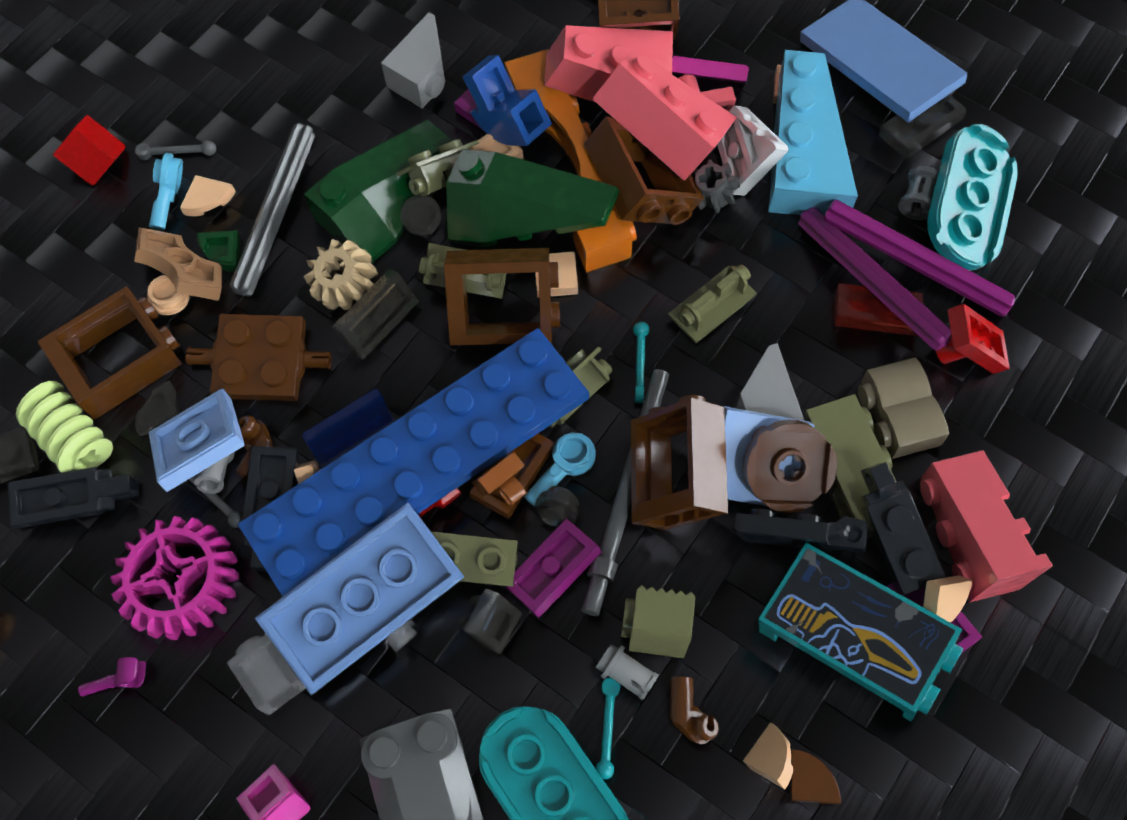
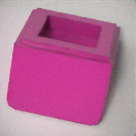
(273, 798)

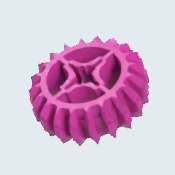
(139, 583)

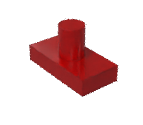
(974, 339)

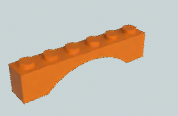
(596, 245)

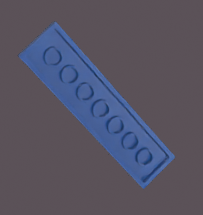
(415, 459)

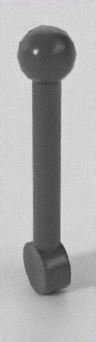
(145, 152)
(234, 517)

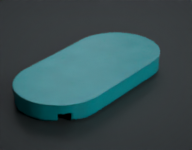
(972, 197)
(542, 770)

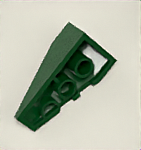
(365, 196)
(510, 197)

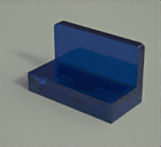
(348, 428)

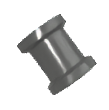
(918, 192)

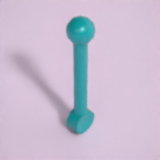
(641, 330)
(610, 689)

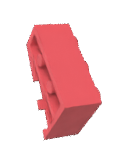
(587, 56)
(663, 113)
(979, 527)

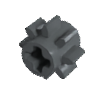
(721, 177)

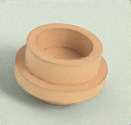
(164, 298)

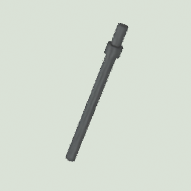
(604, 567)

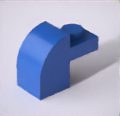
(501, 111)

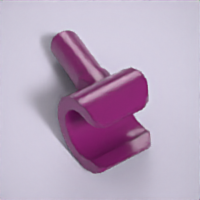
(128, 675)

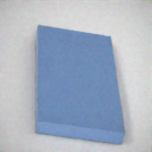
(883, 58)
(359, 598)

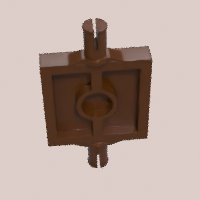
(259, 357)

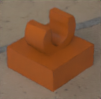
(501, 478)

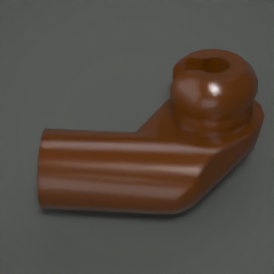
(254, 434)
(688, 717)

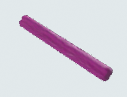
(919, 258)
(876, 280)

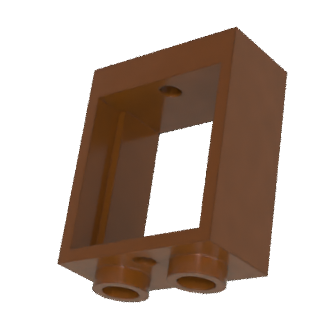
(642, 14)
(613, 155)
(494, 261)
(93, 327)
(652, 466)

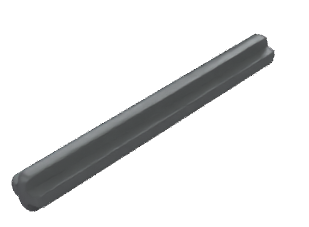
(272, 210)

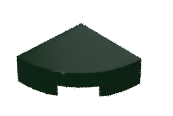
(221, 248)

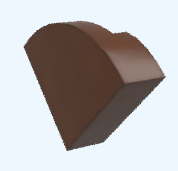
(812, 780)

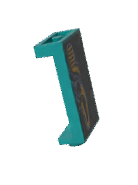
(862, 630)

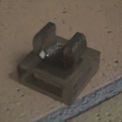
(491, 620)

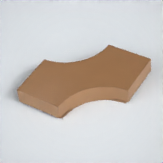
(185, 269)

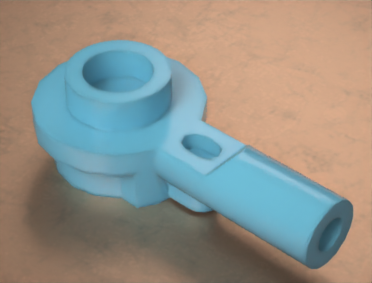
(169, 176)
(572, 456)

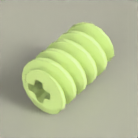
(62, 428)

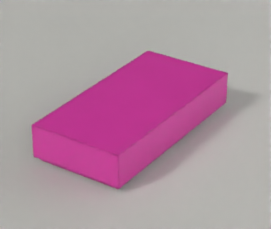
(710, 69)

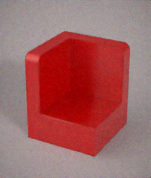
(89, 150)

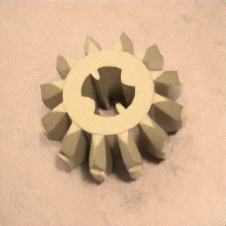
(340, 274)

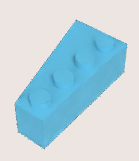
(809, 123)

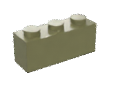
(851, 435)

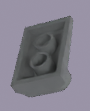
(420, 770)

